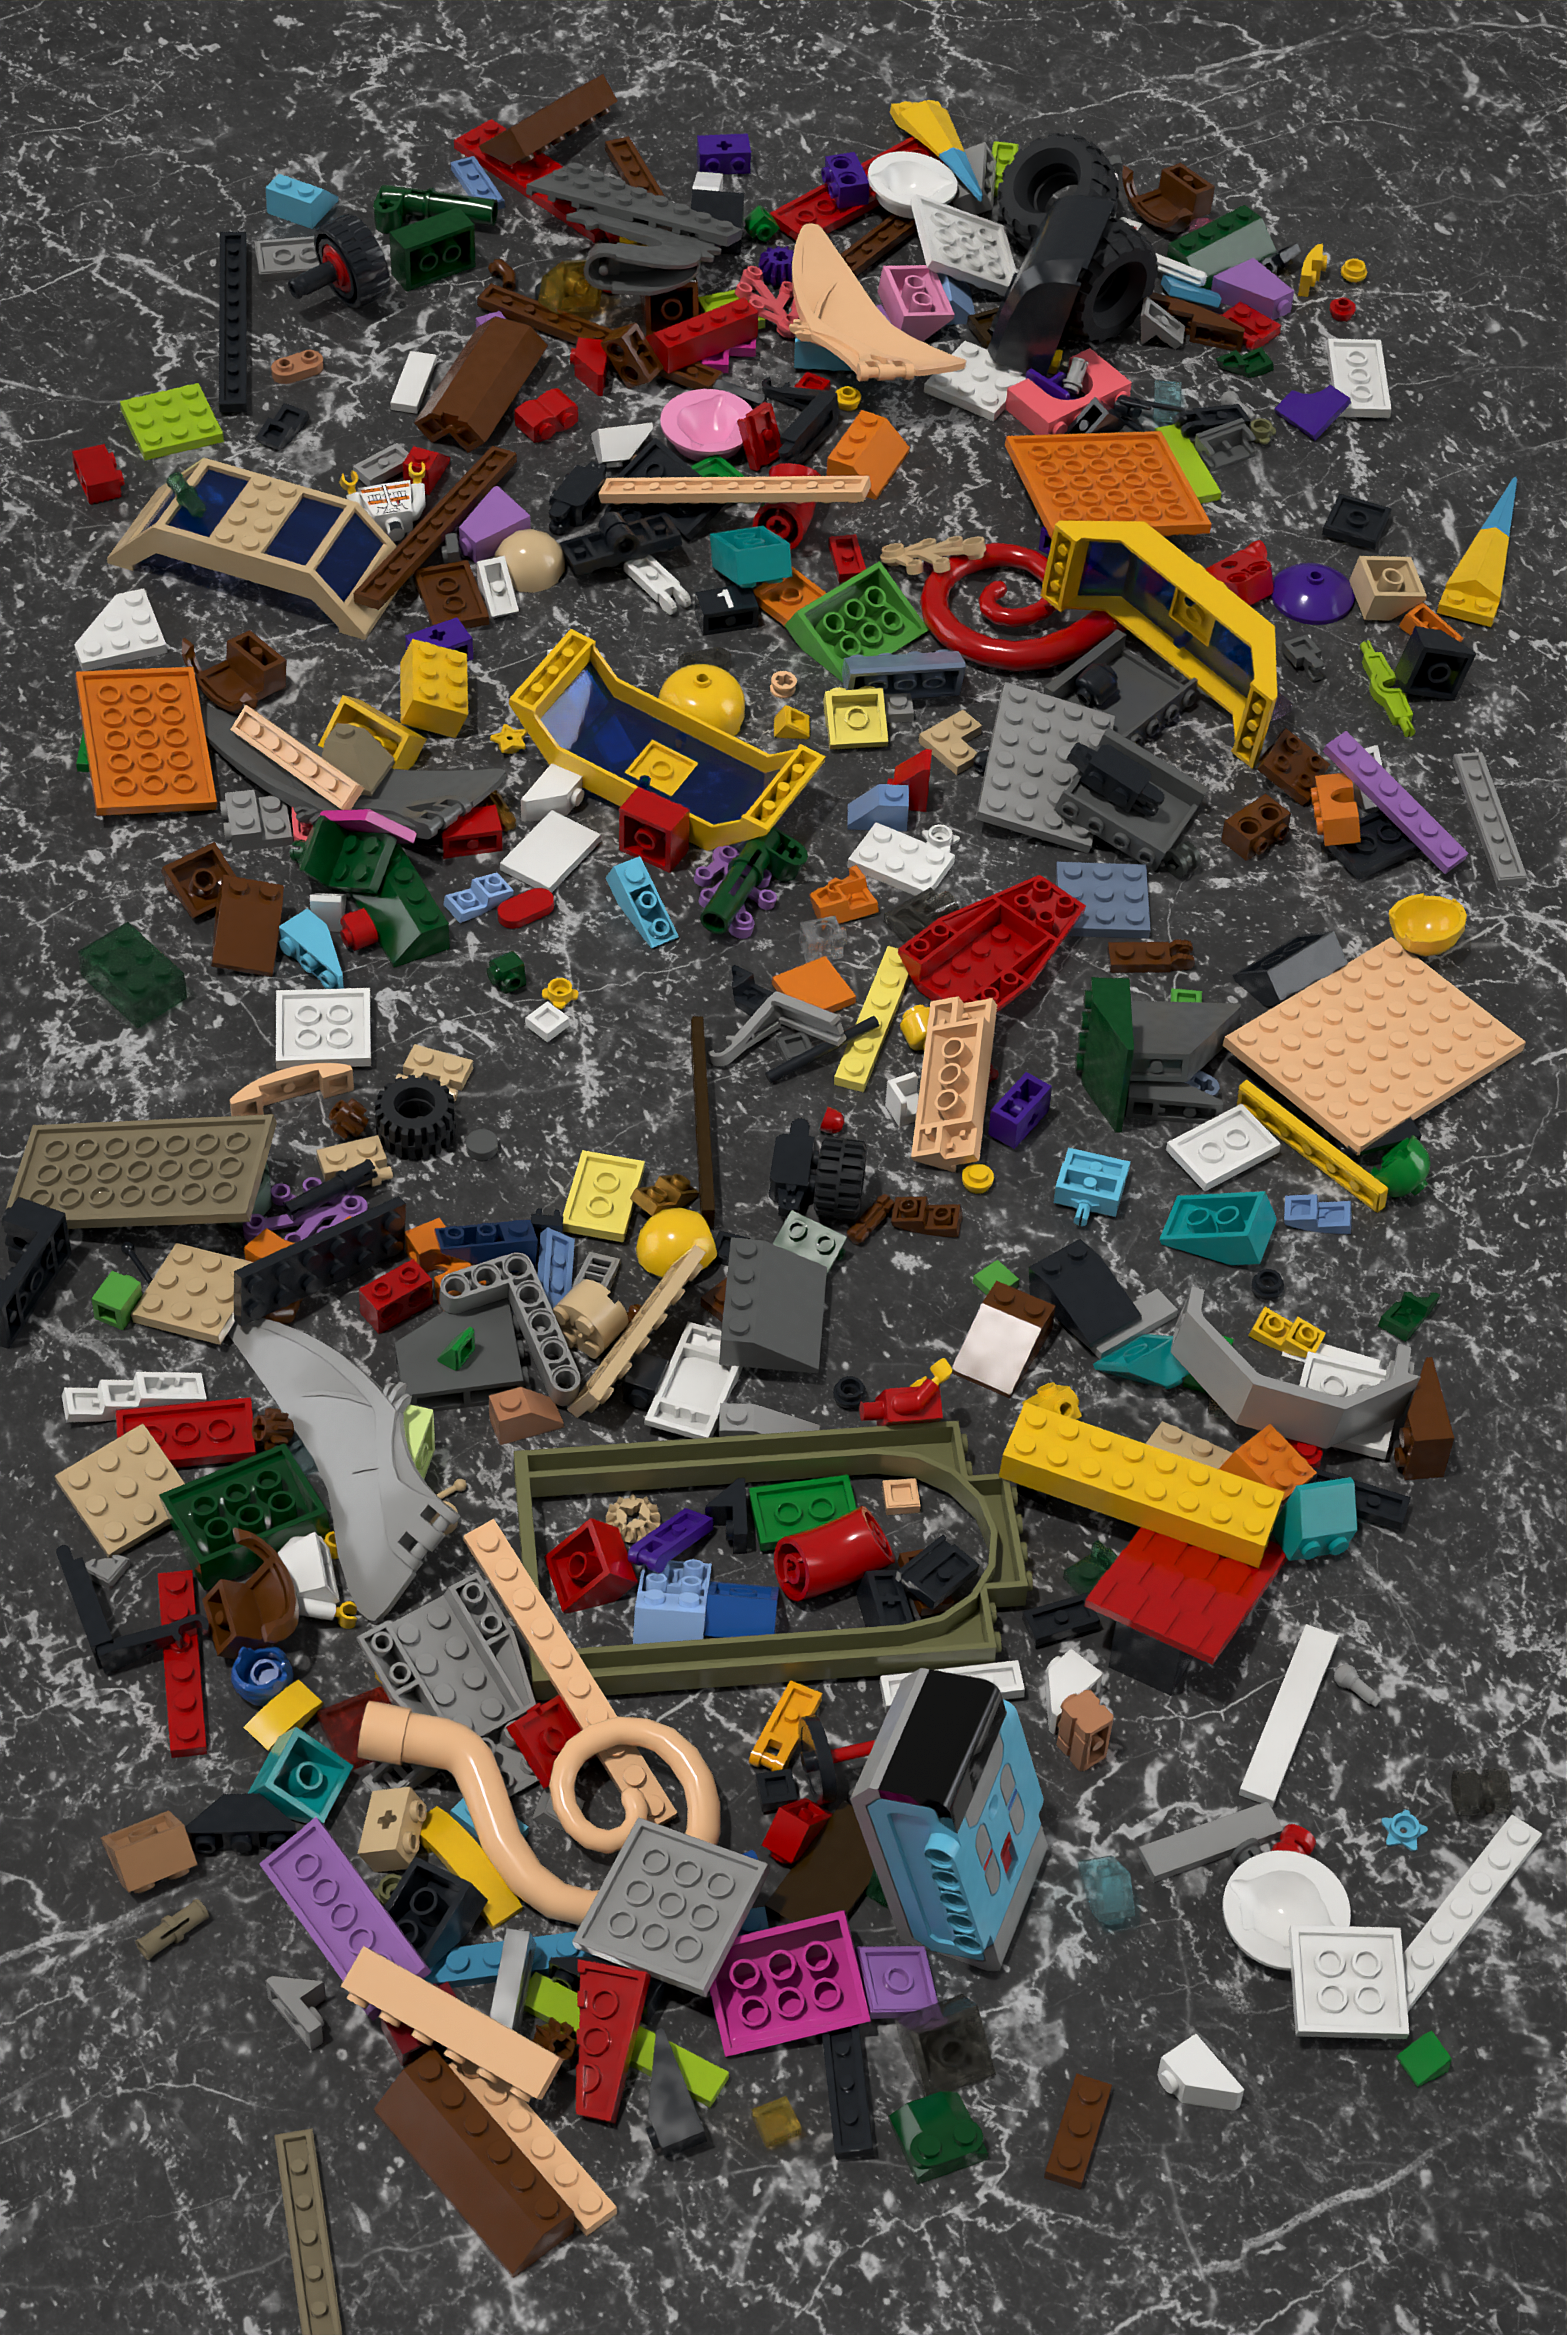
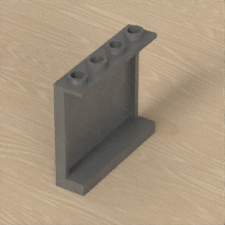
(1144, 693)
(1132, 832)

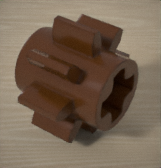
(348, 1118)
(272, 1428)
(548, 2033)

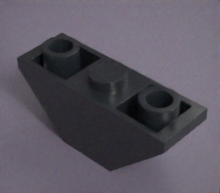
(239, 1825)

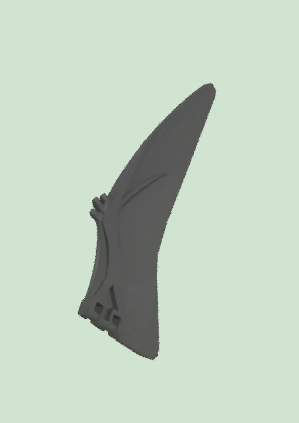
(410, 797)

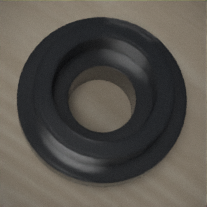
(1267, 1278)
(849, 1385)

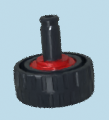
(347, 262)

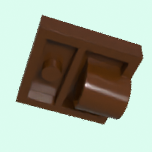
(1292, 766)

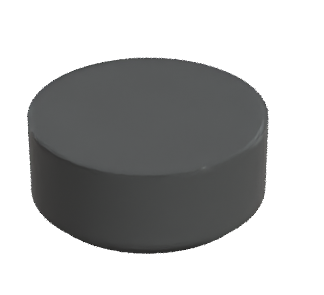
(481, 1144)

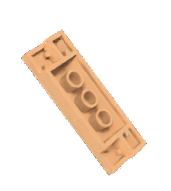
(954, 1082)

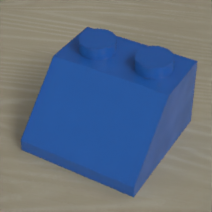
(740, 1610)

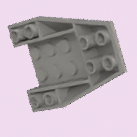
(459, 1665)

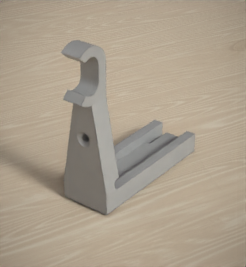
(780, 1010)

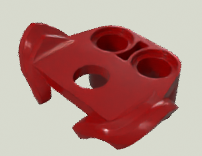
(1250, 577)

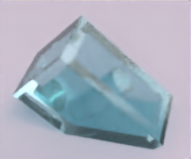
(1107, 1889)

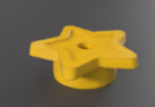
(509, 746)

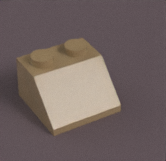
(1386, 586)

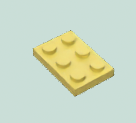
(601, 1196)

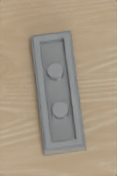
(1155, 1312)

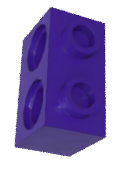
(846, 180)

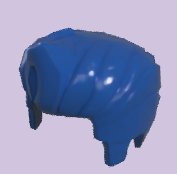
(261, 1674)

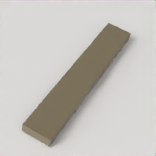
(307, 2233)

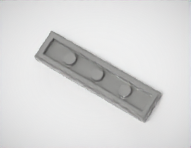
(1208, 1841)

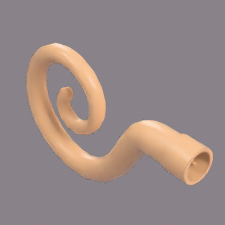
(399, 1735)

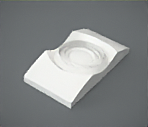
(693, 1385)

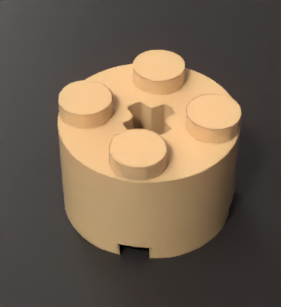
(590, 1318)

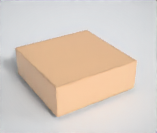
(901, 1496)

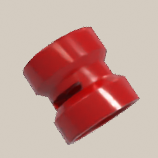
(1295, 1839)

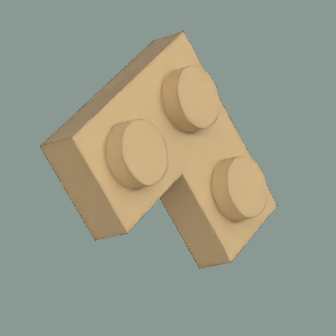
(949, 741)

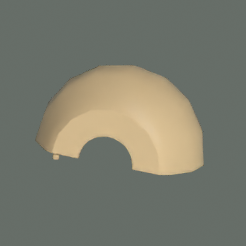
(532, 560)

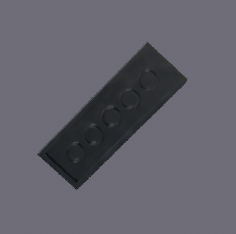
(319, 1261)

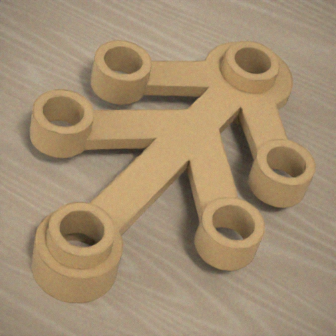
(931, 552)

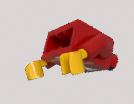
(909, 1404)

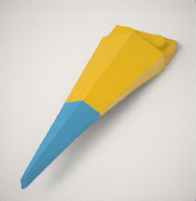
(935, 129)
(1477, 581)

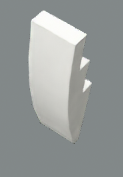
(144, 1390)

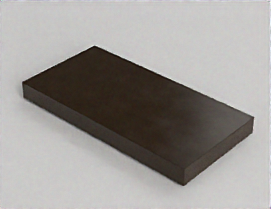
(829, 1873)

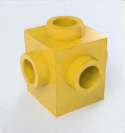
(1057, 1399)

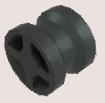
(1181, 859)

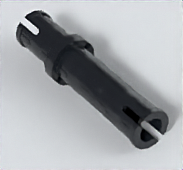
(342, 1183)

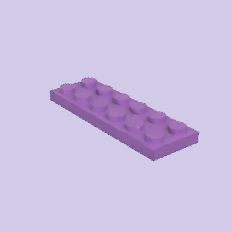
(337, 1903)

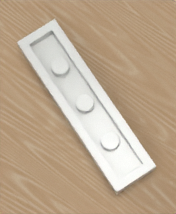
(1003, 1674)

